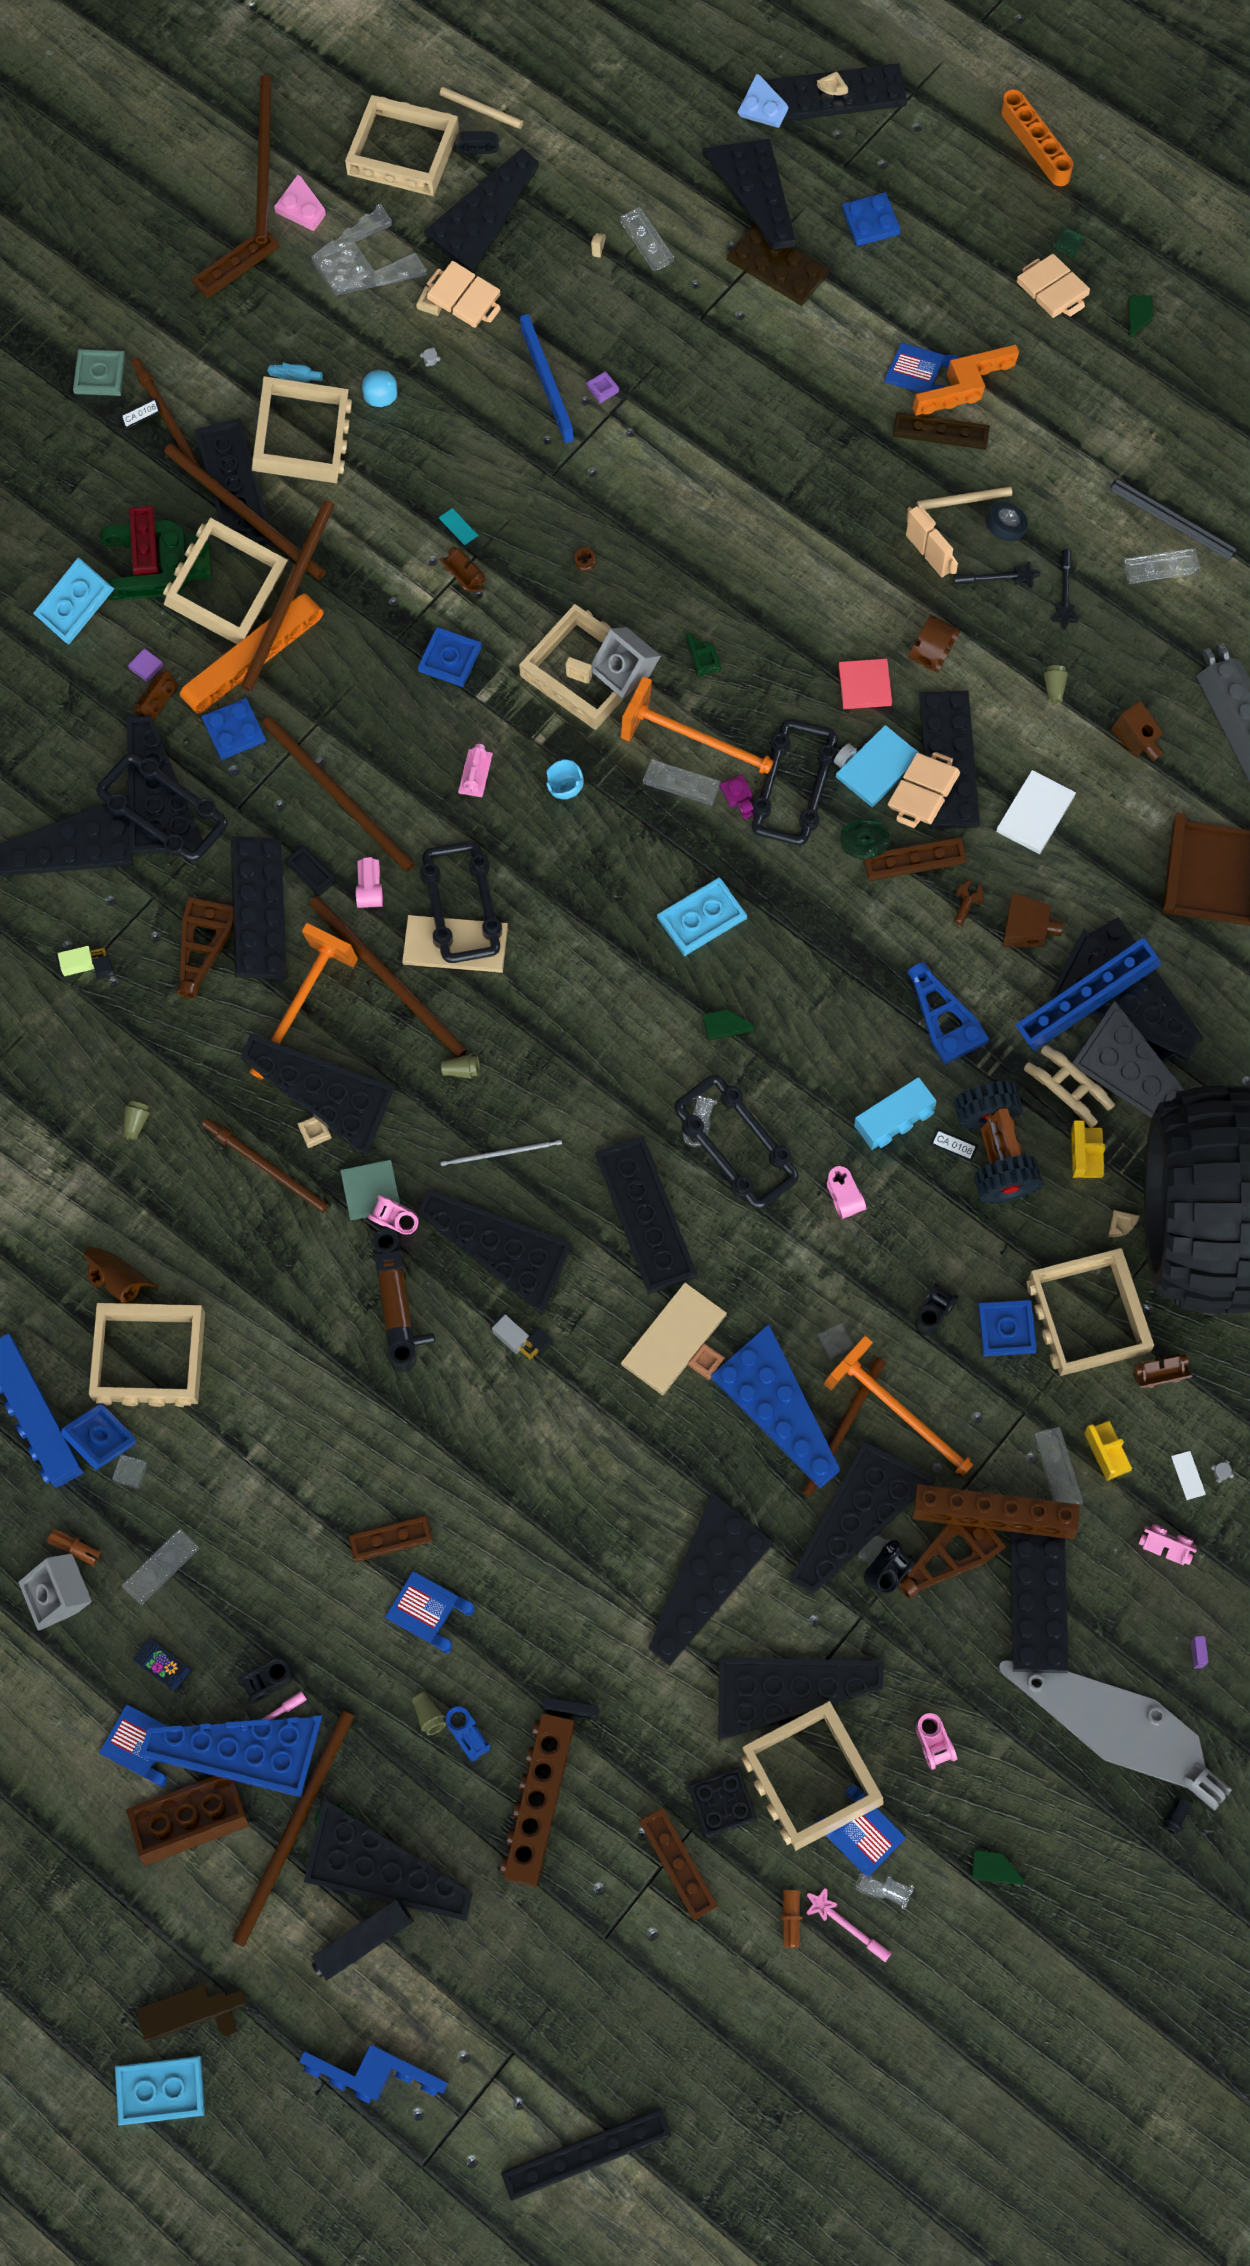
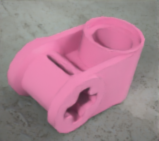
(847, 1196)
(392, 1215)
(935, 1742)

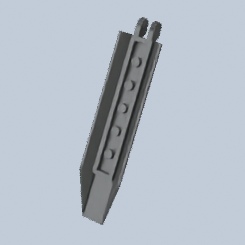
(1228, 693)

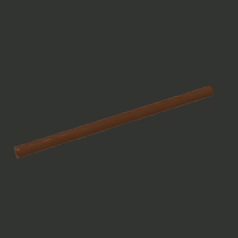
(263, 159)
(240, 508)
(287, 596)
(338, 794)
(388, 977)
(293, 1829)

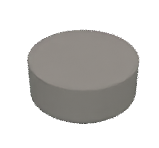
(845, 755)

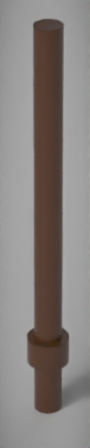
(146, 380)
(226, 1137)
(848, 1419)

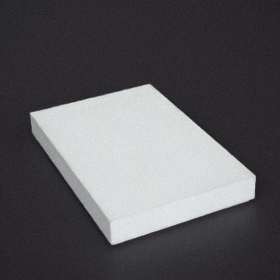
(1036, 812)

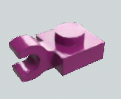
(738, 794)

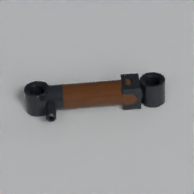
(395, 1302)

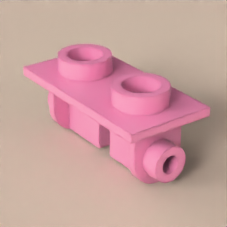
(475, 771)
(1178, 1546)

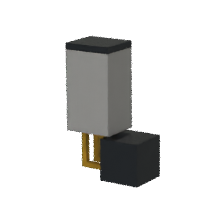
(516, 1338)

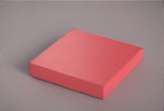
(865, 684)

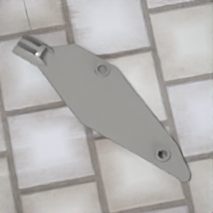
(1124, 1729)

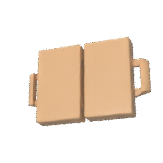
(1053, 286)
(464, 294)
(929, 541)
(923, 788)

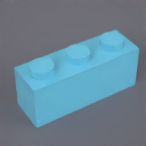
(895, 1114)

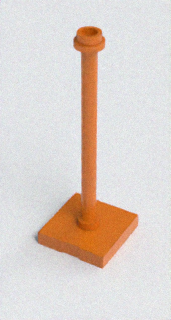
(639, 709)
(329, 947)
(852, 1367)

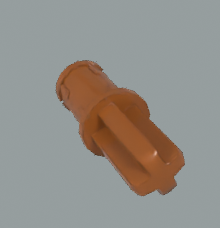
(75, 1546)
(791, 1918)

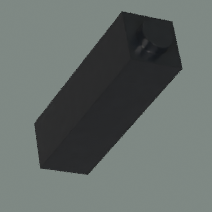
(361, 1939)

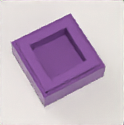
(602, 387)
(145, 665)
(1199, 1652)

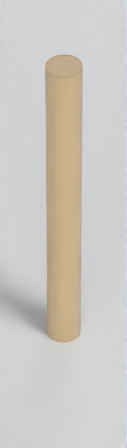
(482, 108)
(965, 498)

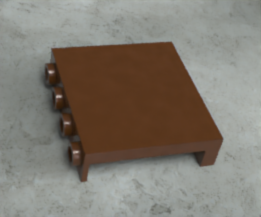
(1208, 872)

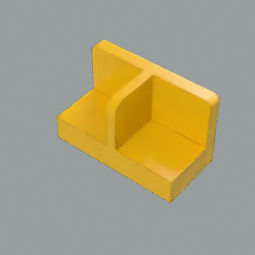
(1087, 1151)
(1108, 1450)

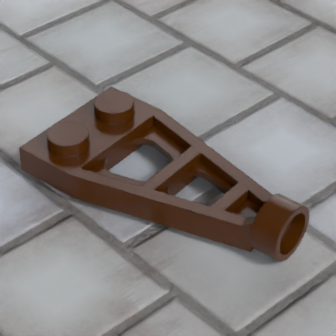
(205, 915)
(984, 1547)

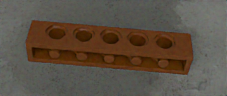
(996, 1511)
(529, 1872)

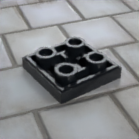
(722, 1803)

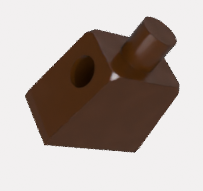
(1139, 732)
(1029, 923)

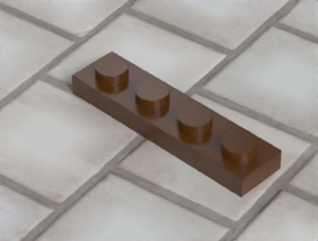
(233, 265)
(916, 859)
(678, 1864)

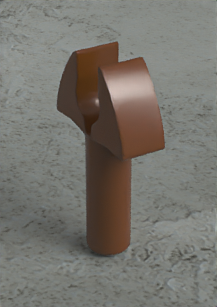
(967, 901)

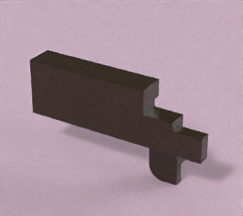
(188, 2010)

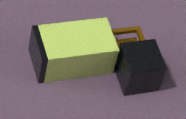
(81, 960)

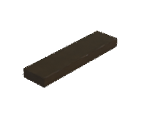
(941, 430)

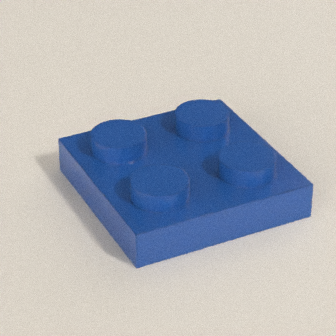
(871, 219)
(449, 657)
(233, 729)
(1007, 1328)
(98, 1436)

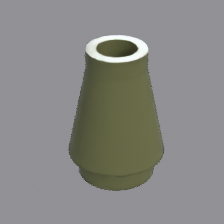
(1055, 682)
(464, 1066)
(134, 1119)
(428, 1714)

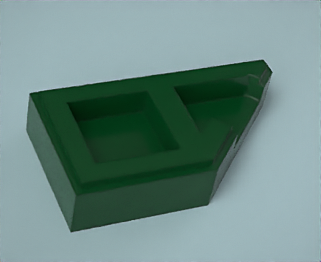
(1140, 312)
(703, 656)
(725, 1024)
(994, 1868)

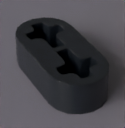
(477, 142)

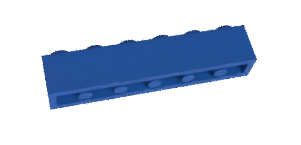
(1089, 994)
(35, 1417)

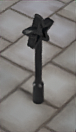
(1022, 574)
(1065, 613)

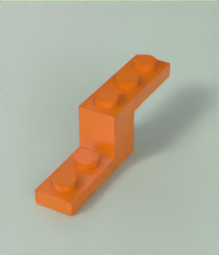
(965, 380)

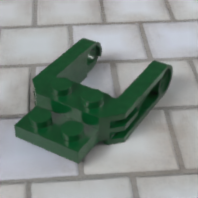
(172, 552)

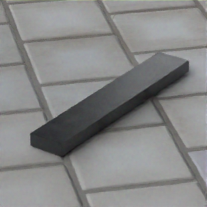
(586, 2154)

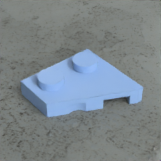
(763, 104)

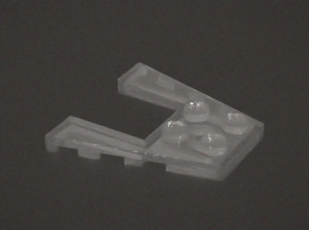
(348, 270)

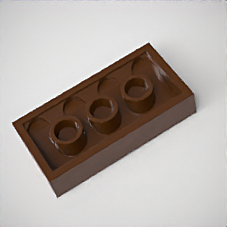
(186, 1818)

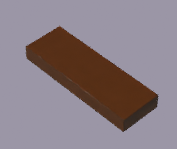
(390, 1538)

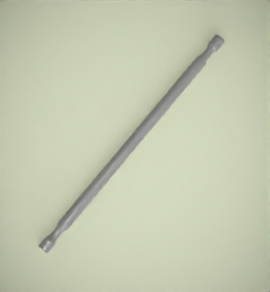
(501, 1152)

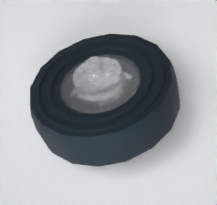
(1006, 521)

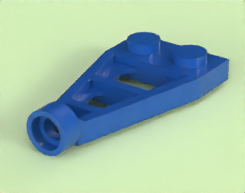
(957, 1042)

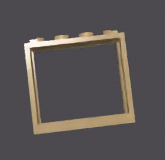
(394, 174)
(299, 467)
(205, 617)
(551, 687)
(1129, 1297)
(151, 1313)
(764, 1787)

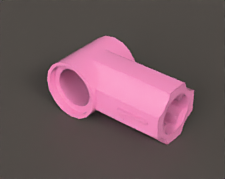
(369, 888)

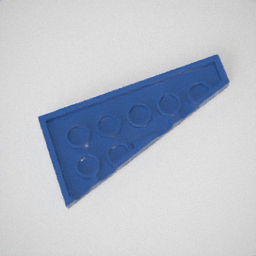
(770, 1395)
(249, 1752)

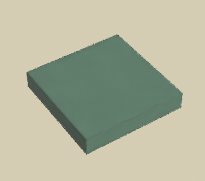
(99, 372)
(364, 1184)

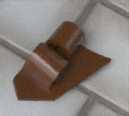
(117, 1275)

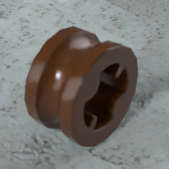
(591, 562)

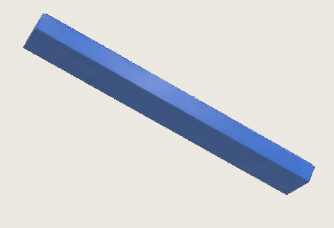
(546, 378)

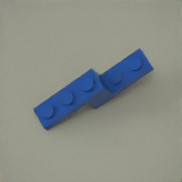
(373, 2074)

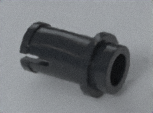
(1176, 1816)

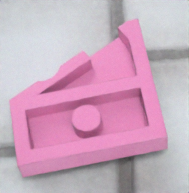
(300, 205)

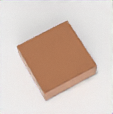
(706, 1361)

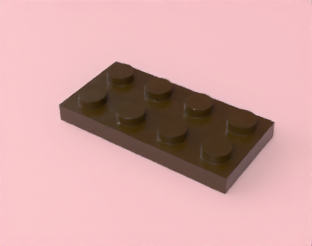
(781, 269)

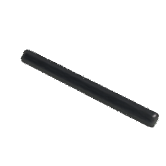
(1173, 519)

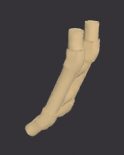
(1071, 1100)

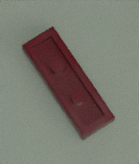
(143, 540)

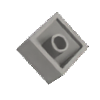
(624, 661)
(54, 1590)

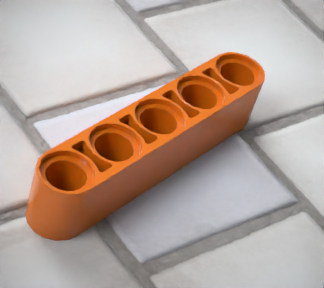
(1037, 137)

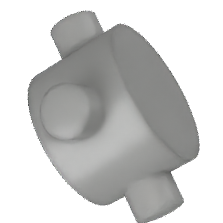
(430, 357)
(1222, 1471)

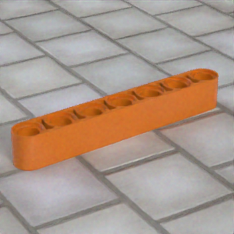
(233, 666)

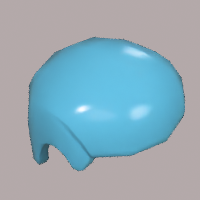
(379, 388)
(564, 779)

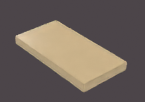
(467, 936)
(673, 1339)

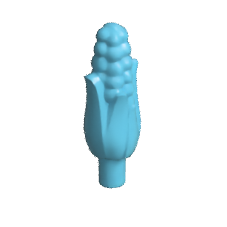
(294, 372)

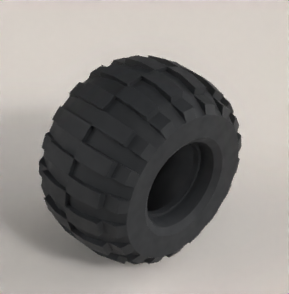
(1200, 1199)

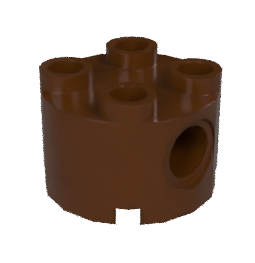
(934, 643)

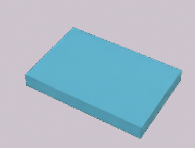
(73, 600)
(877, 766)
(702, 916)
(159, 2090)

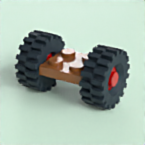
(993, 1111)

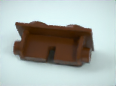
(469, 577)
(159, 692)
(1150, 1374)

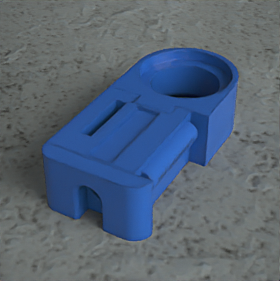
(468, 1735)

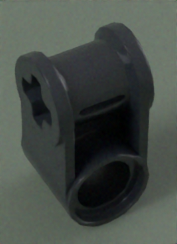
(937, 1306)
(890, 1567)
(263, 1680)

